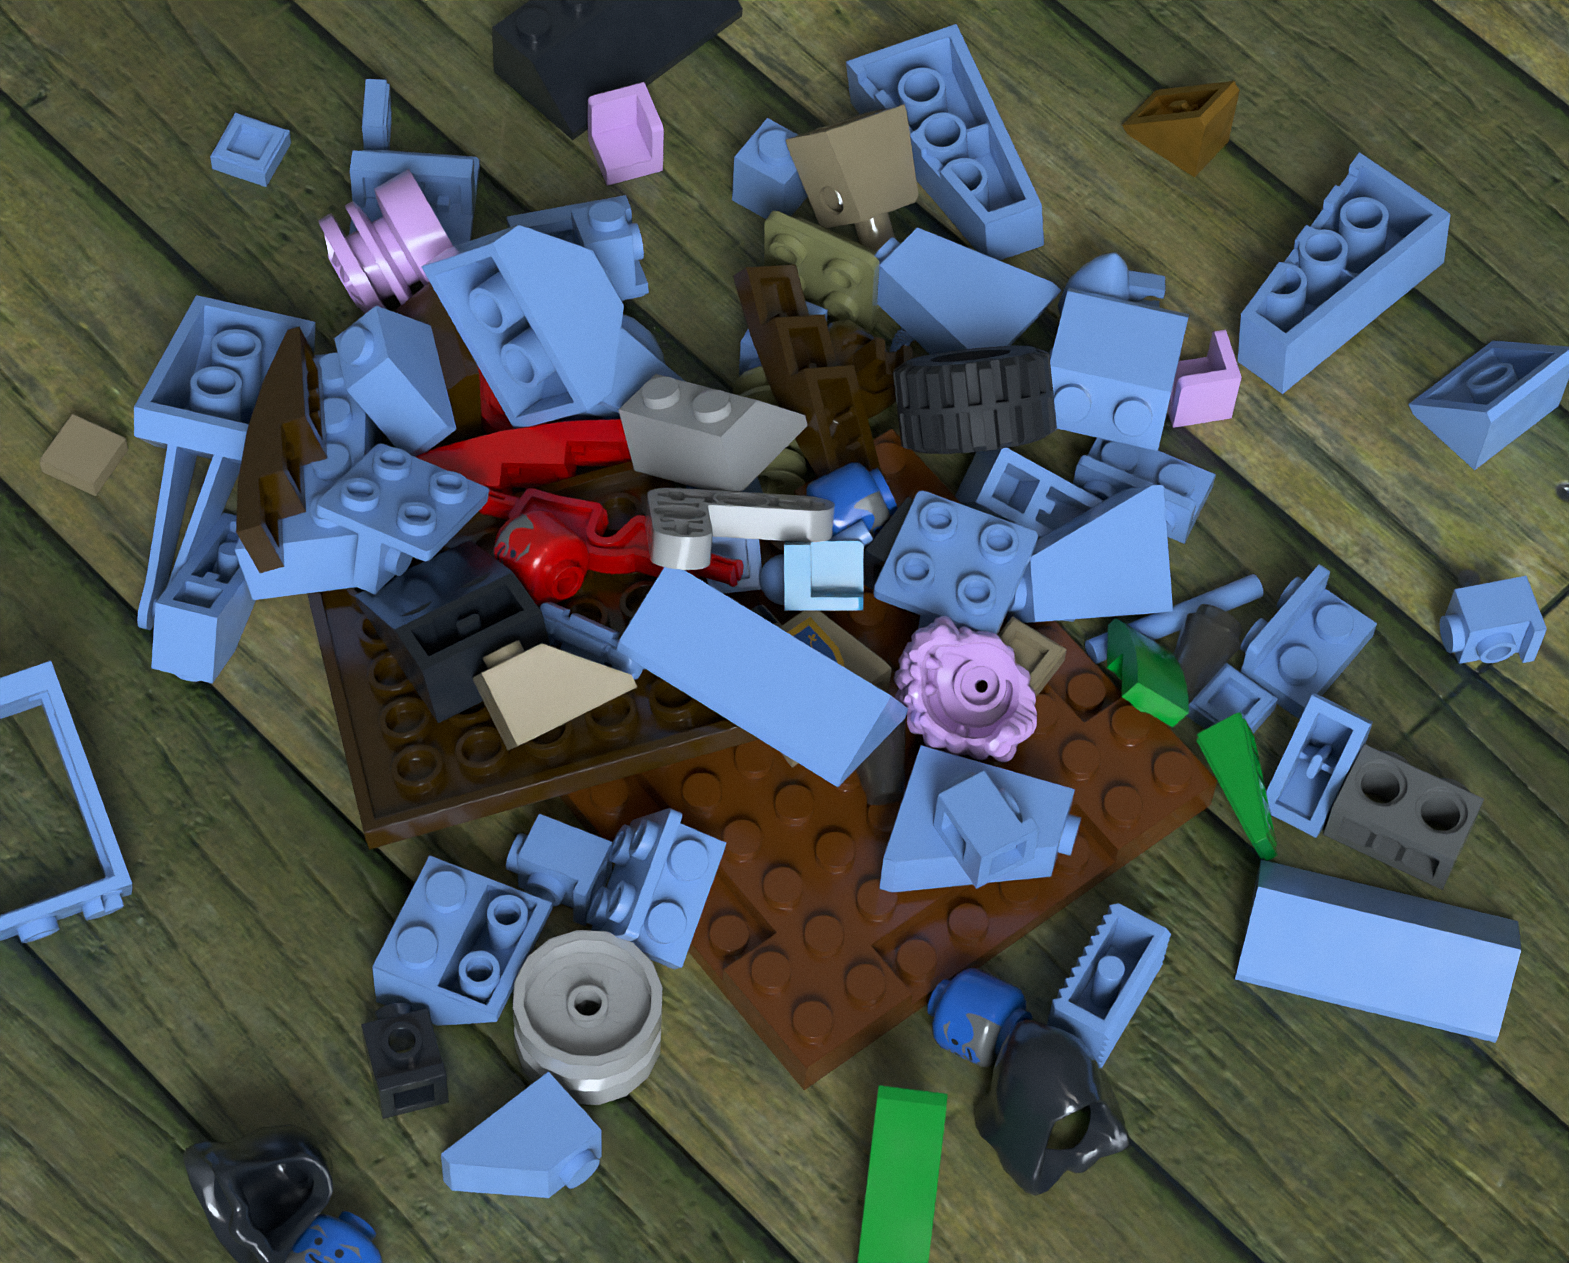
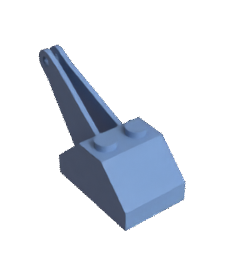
(542, 325)
(202, 408)

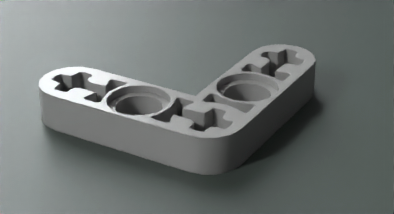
(685, 520)

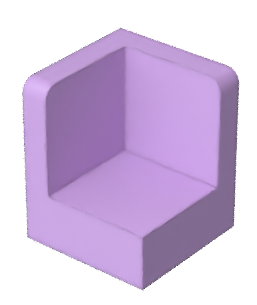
(625, 133)
(1206, 386)

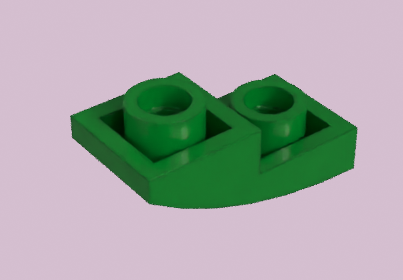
(1148, 673)

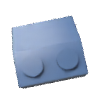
(1115, 367)

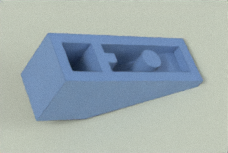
(1022, 492)
(203, 609)

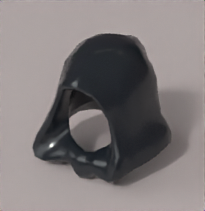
(1036, 1082)
(261, 1189)

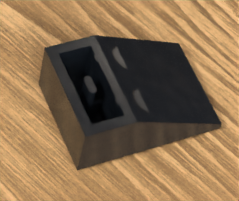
(448, 618)

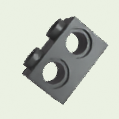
(1397, 829)

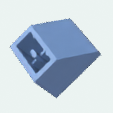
(458, 945)

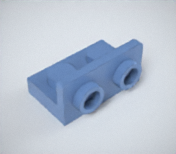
(1122, 466)
(1304, 642)

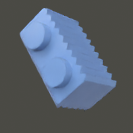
(1110, 980)

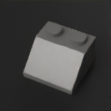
(704, 434)

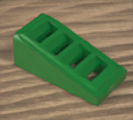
(1236, 764)

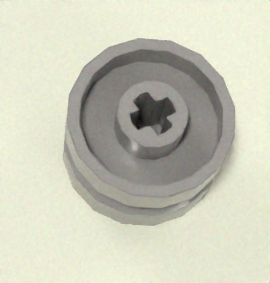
(588, 1015)

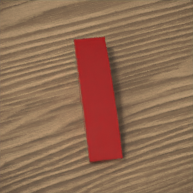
(534, 453)

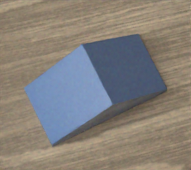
(1316, 764)

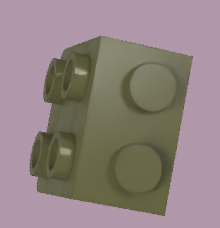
(830, 267)

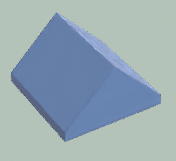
(1494, 397)

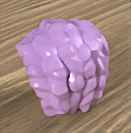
(942, 696)

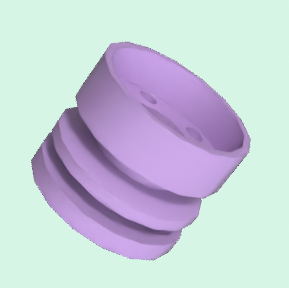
(389, 252)

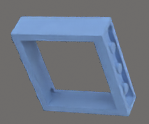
(96, 899)

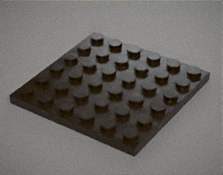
(435, 775)

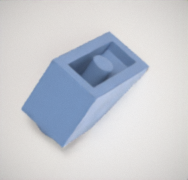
(397, 378)
(527, 1146)

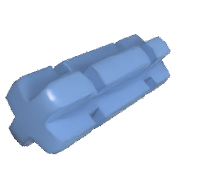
(586, 638)

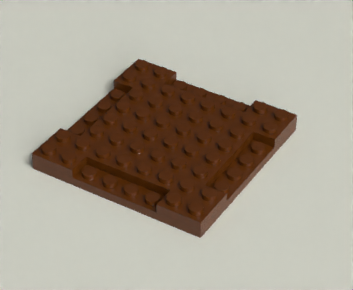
(797, 903)

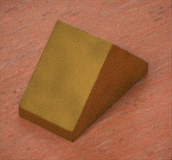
(1186, 123)

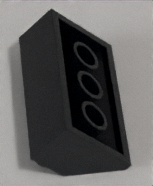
(582, 48)

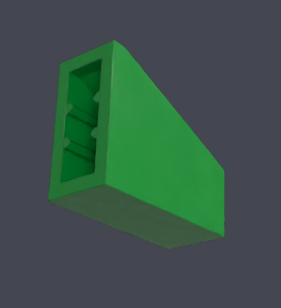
(902, 1176)

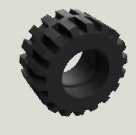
(975, 399)

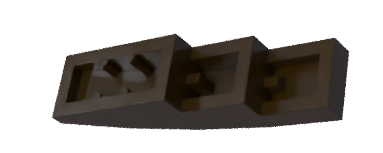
(804, 369)
(280, 439)

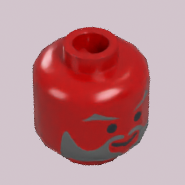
(543, 555)

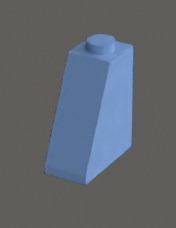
(956, 295)
(1101, 563)
(921, 859)

